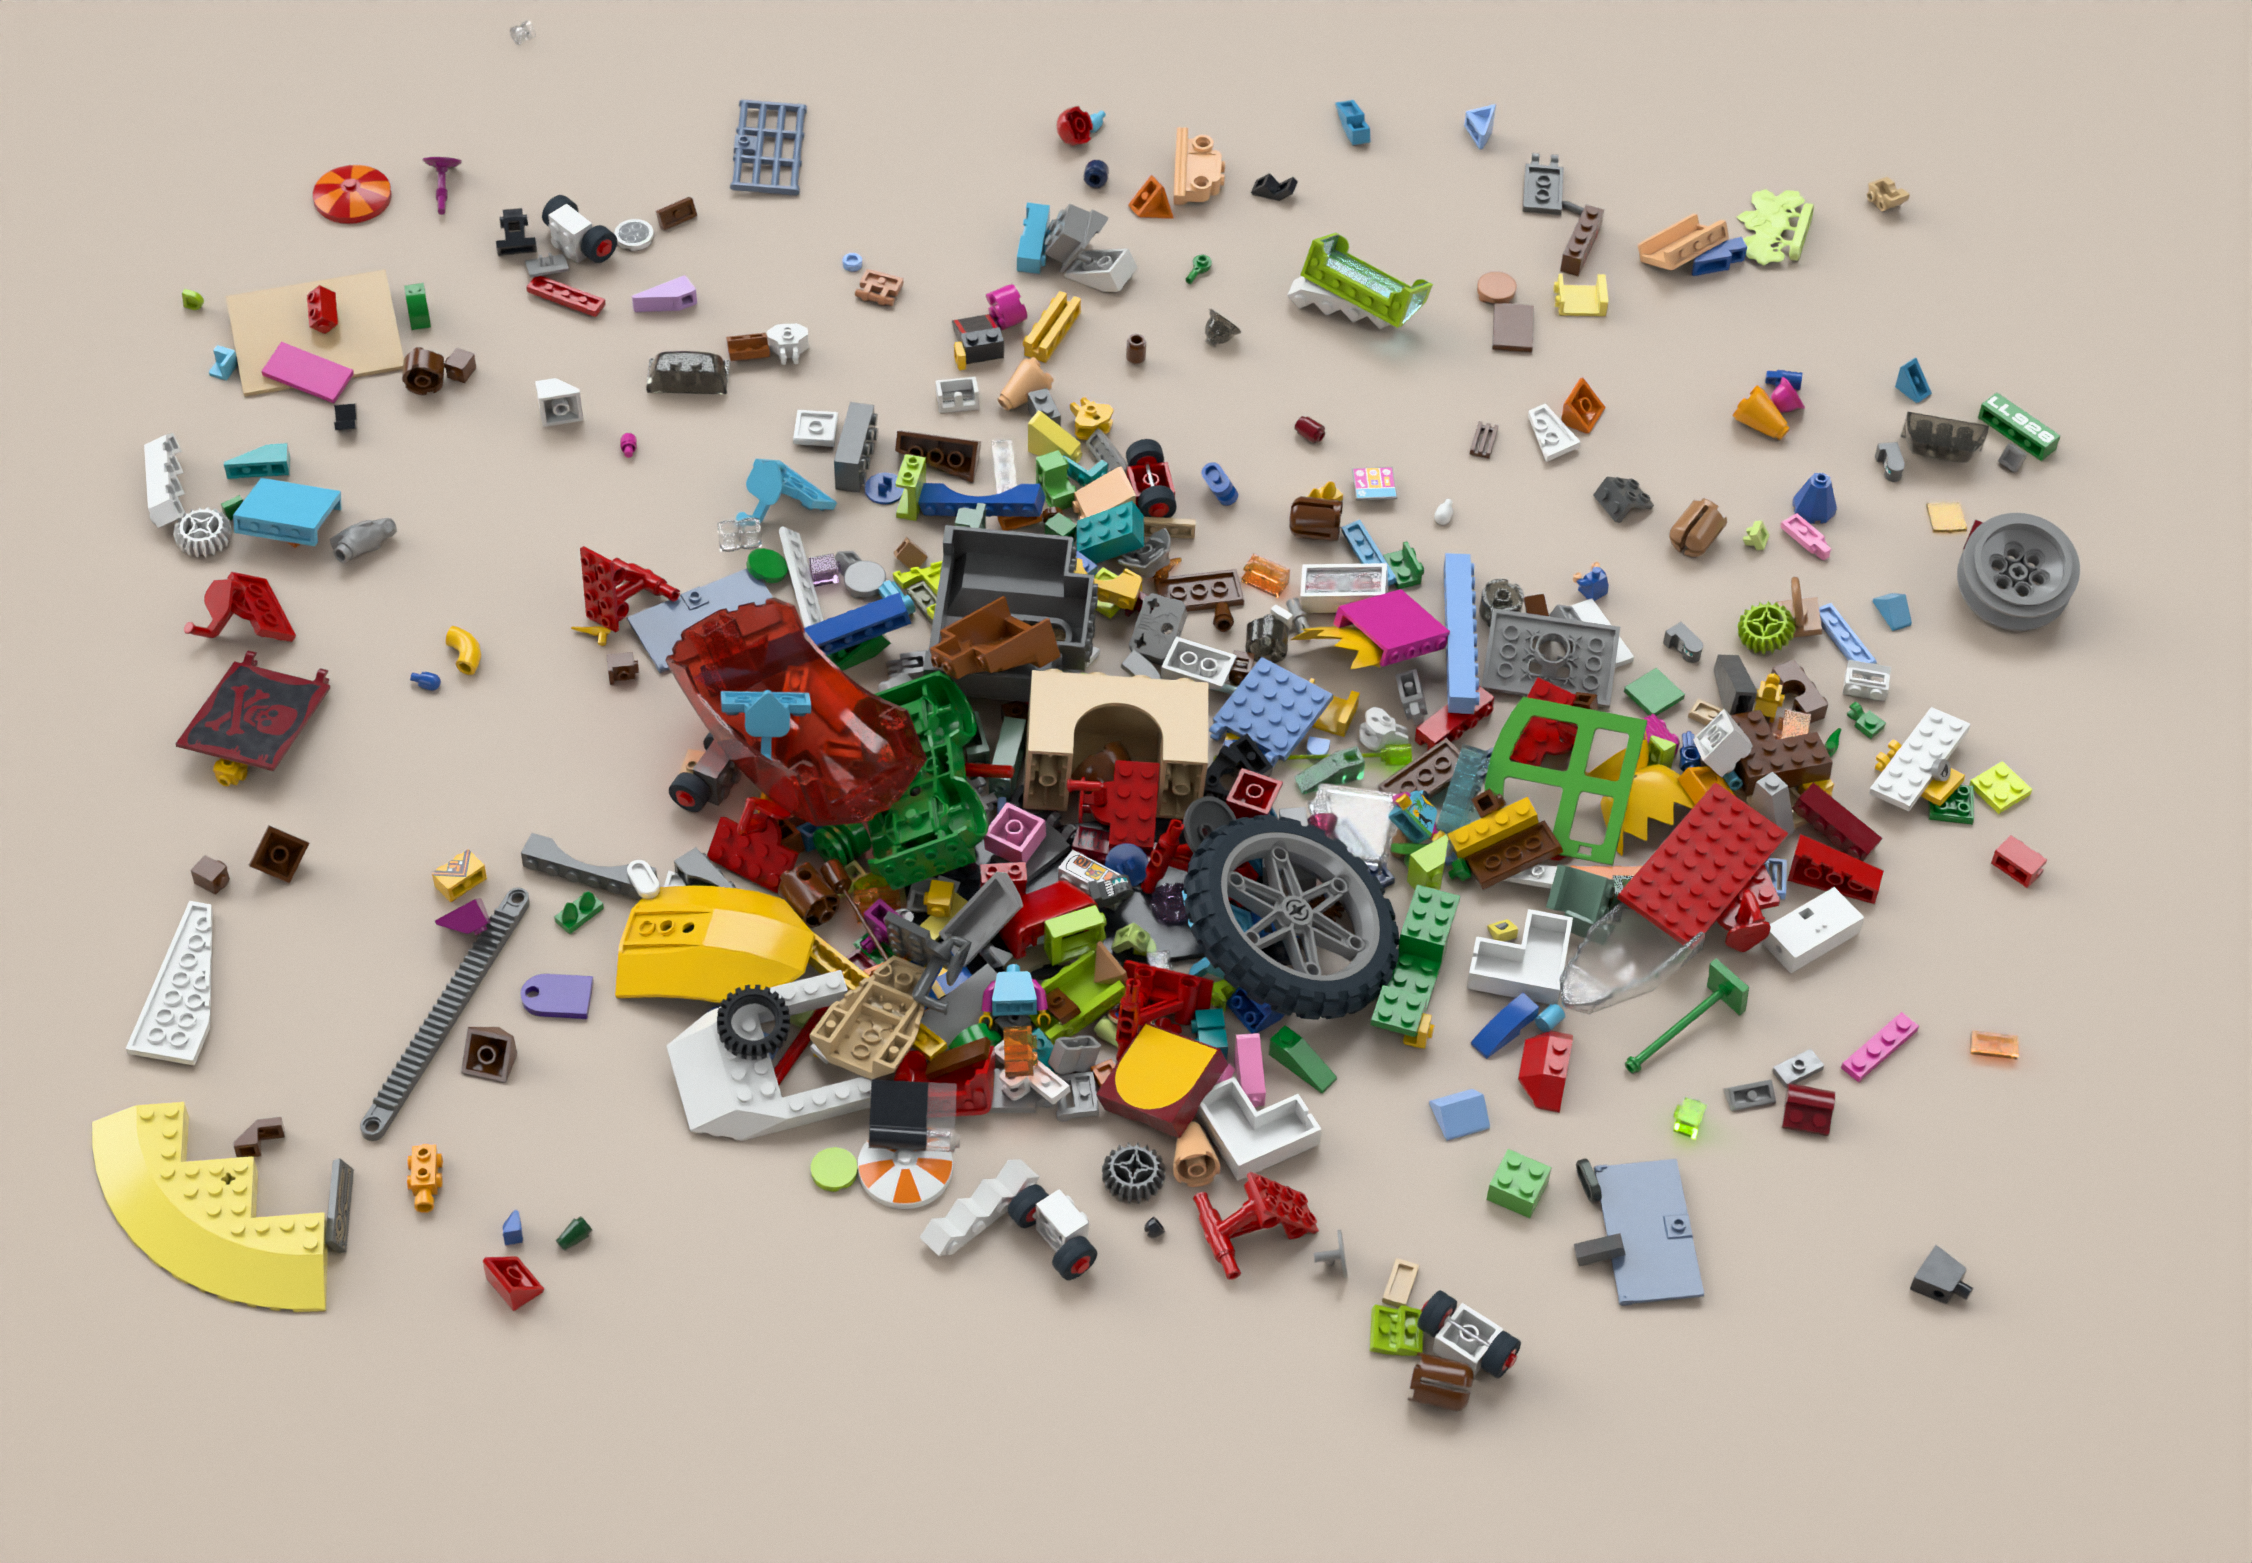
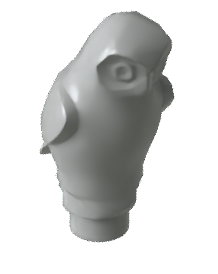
(362, 538)

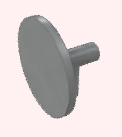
(1330, 1256)

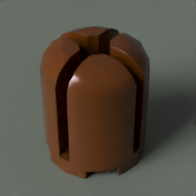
(1315, 518)
(1439, 1394)

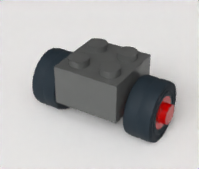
(710, 779)

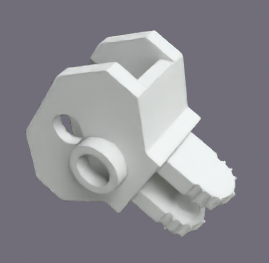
(788, 342)
(1382, 730)

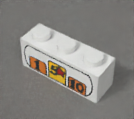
(1081, 869)

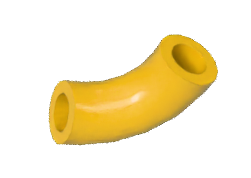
(468, 649)

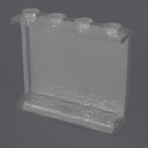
(1362, 821)

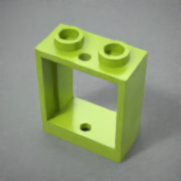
(1066, 949)

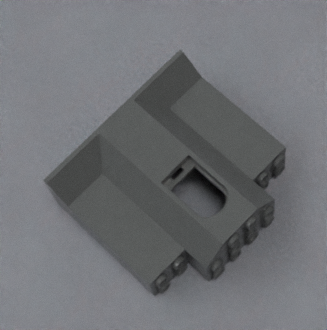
(1038, 584)

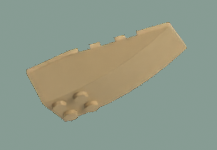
(874, 1022)

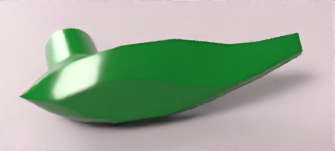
(1833, 742)

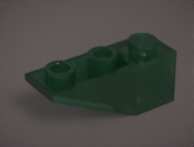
(1336, 769)

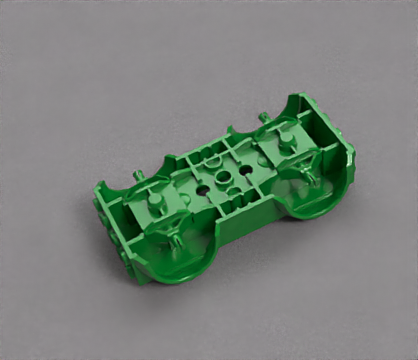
(946, 820)

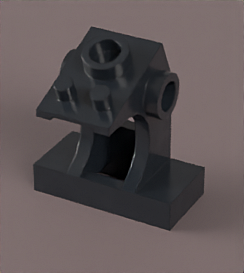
(515, 241)
(1225, 763)

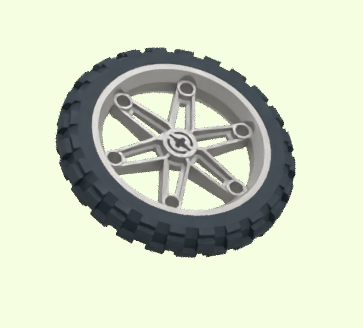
(1239, 953)

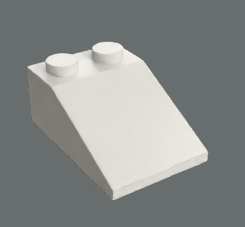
(1106, 271)
(1197, 663)
(1722, 743)

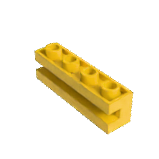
(1051, 327)

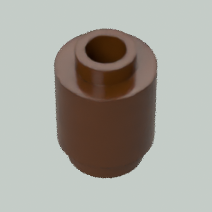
(1136, 349)

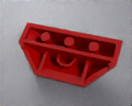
(1545, 1068)

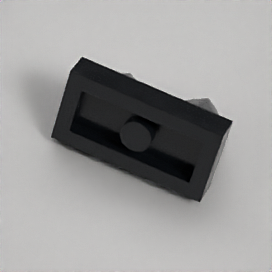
(966, 874)

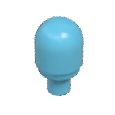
(1097, 120)

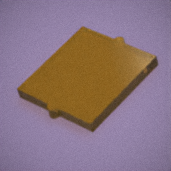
(1946, 517)

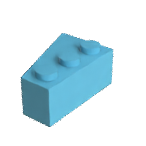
(1032, 243)

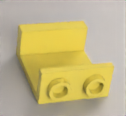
(1581, 299)

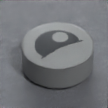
(1940, 770)

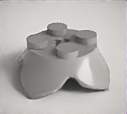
(1150, 557)

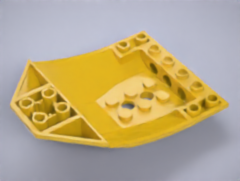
(734, 943)

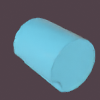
(1550, 1018)

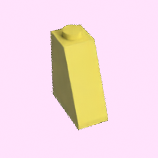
(1047, 437)

